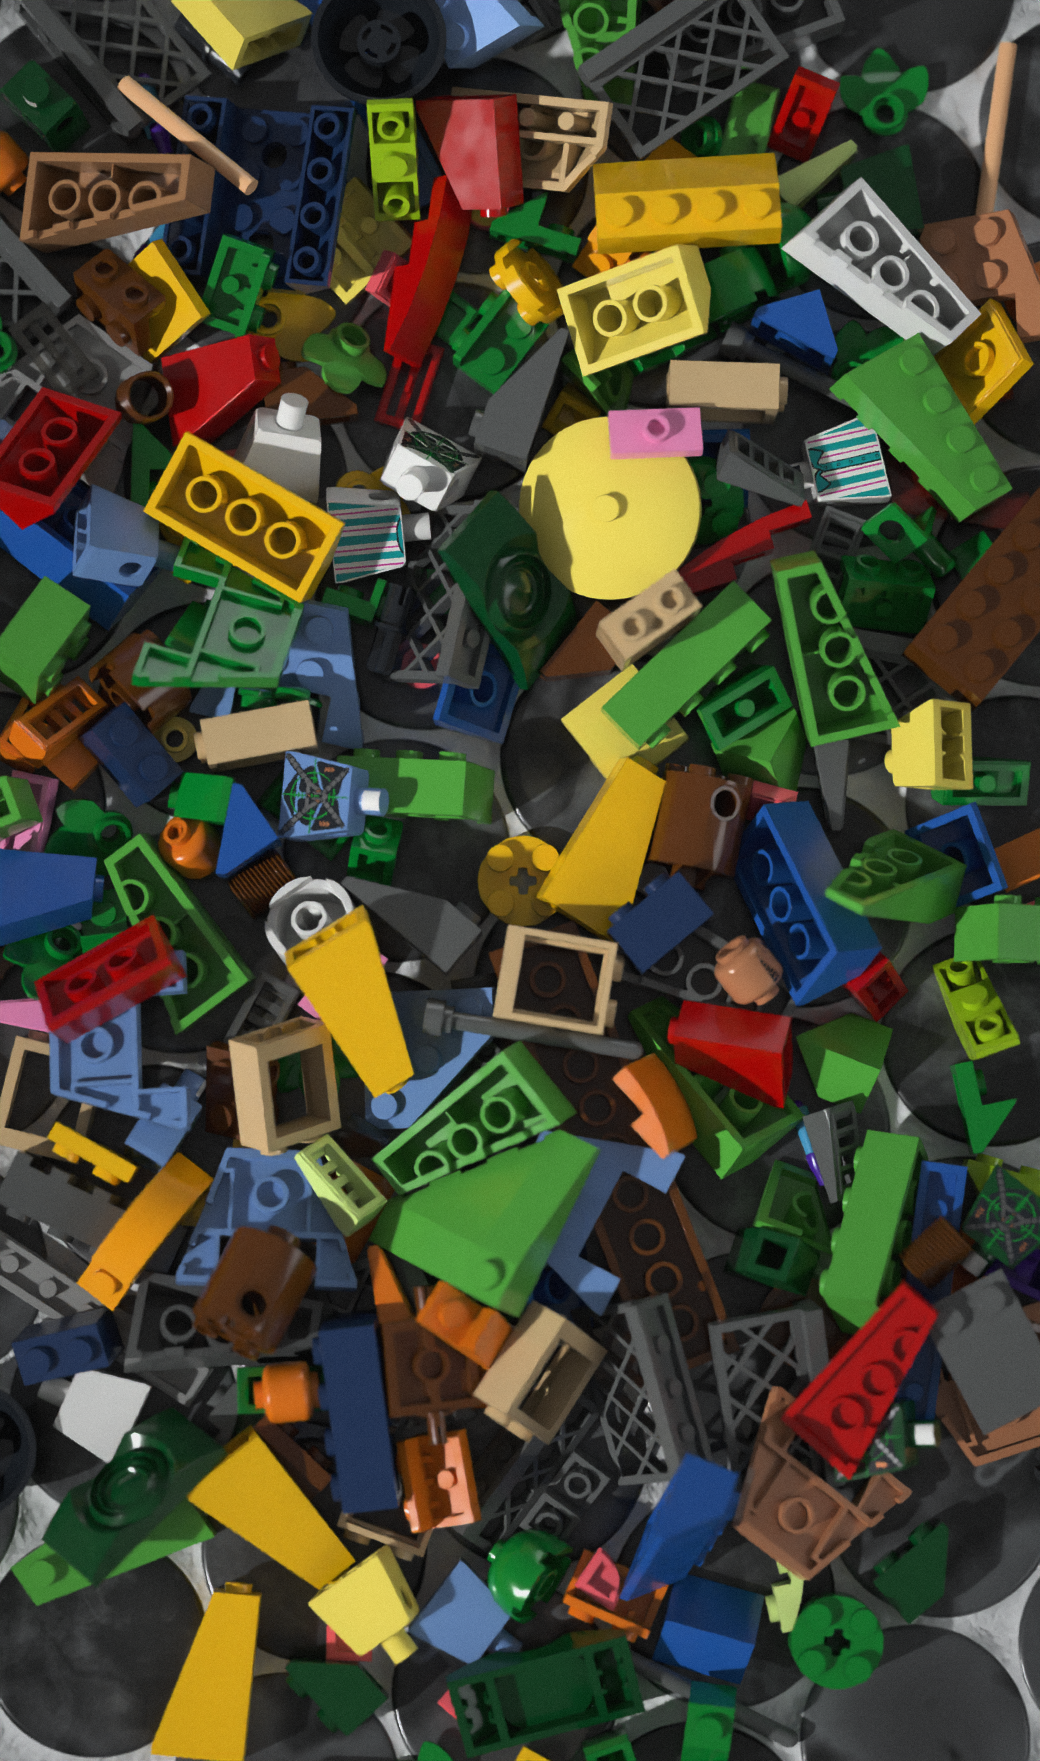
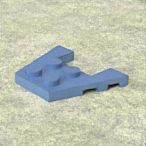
(317, 661)
(107, 1069)
(260, 1193)
(586, 1279)

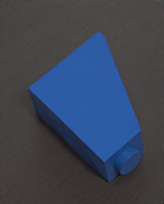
(45, 892)

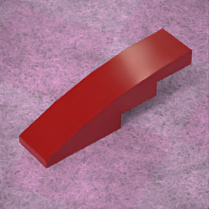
(426, 283)
(715, 566)

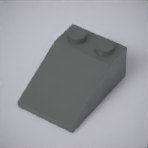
(515, 413)
(425, 922)
(989, 1350)

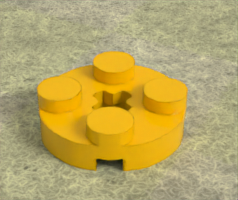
(529, 282)
(501, 864)

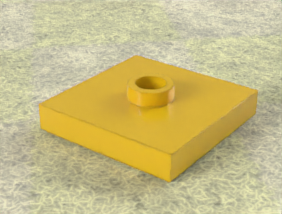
(183, 304)
(984, 360)

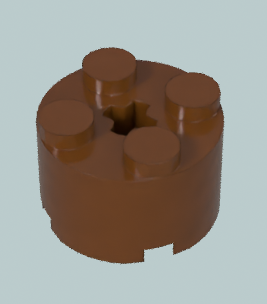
(151, 704)

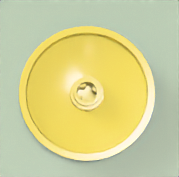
(605, 521)

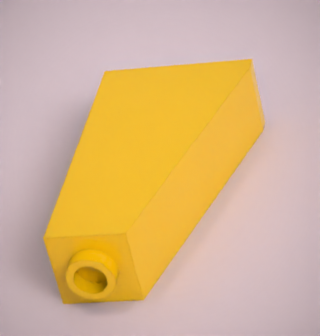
(607, 849)
(351, 994)
(268, 1508)
(214, 1691)

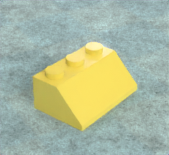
(637, 307)

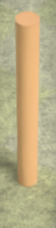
(996, 128)
(187, 135)

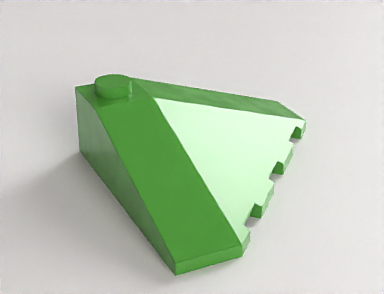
(492, 1223)

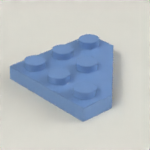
(434, 1059)

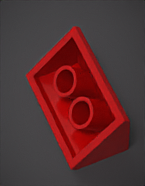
(50, 453)
(108, 980)

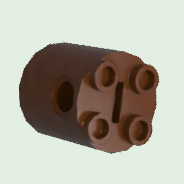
(699, 823)
(266, 1278)

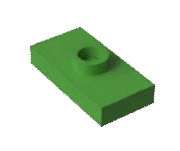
(749, 120)

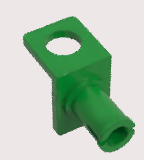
(913, 537)

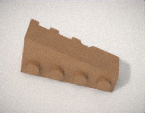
(106, 195)

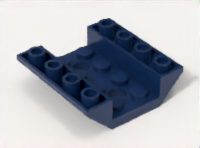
(292, 203)

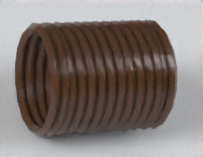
(162, 387)
(260, 882)
(935, 1252)

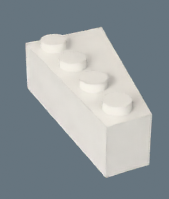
(882, 268)

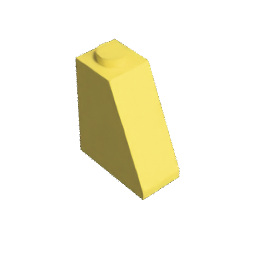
(247, 28)

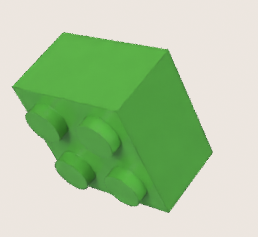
(42, 640)

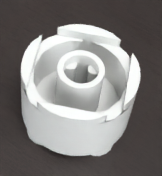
(303, 910)

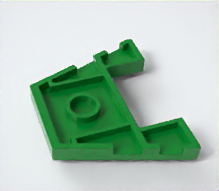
(242, 635)

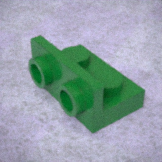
(496, 343)
(885, 593)

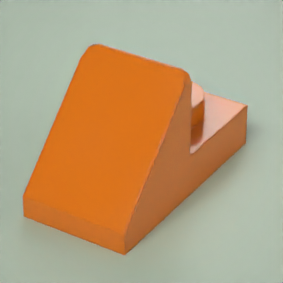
(465, 1324)

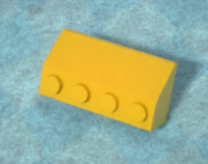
(687, 203)
(246, 518)

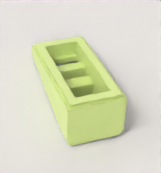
(808, 179)
(347, 1211)

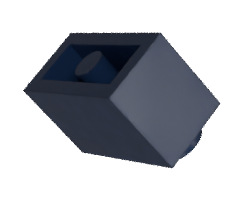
(130, 754)
(659, 921)
(67, 1346)

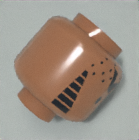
(748, 970)

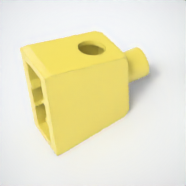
(933, 747)
(370, 1606)

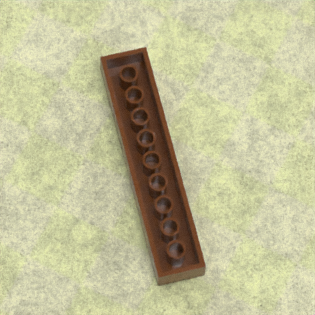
(640, 1227)

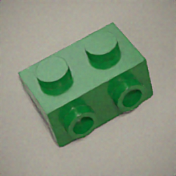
(237, 285)

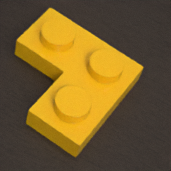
(109, 1163)

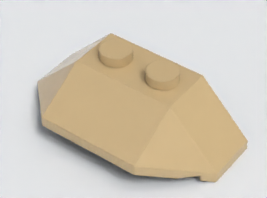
(557, 137)

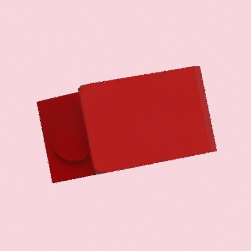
(803, 114)

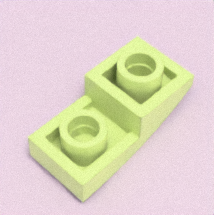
(785, 1600)

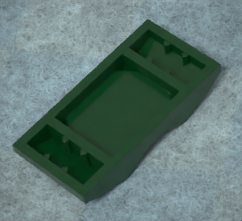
(510, 586)
(131, 1494)
(544, 1691)

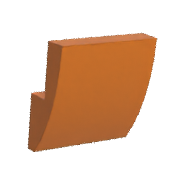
(666, 1115)

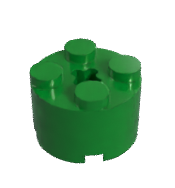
(738, 286)
(851, 1661)

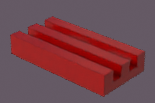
(396, 422)

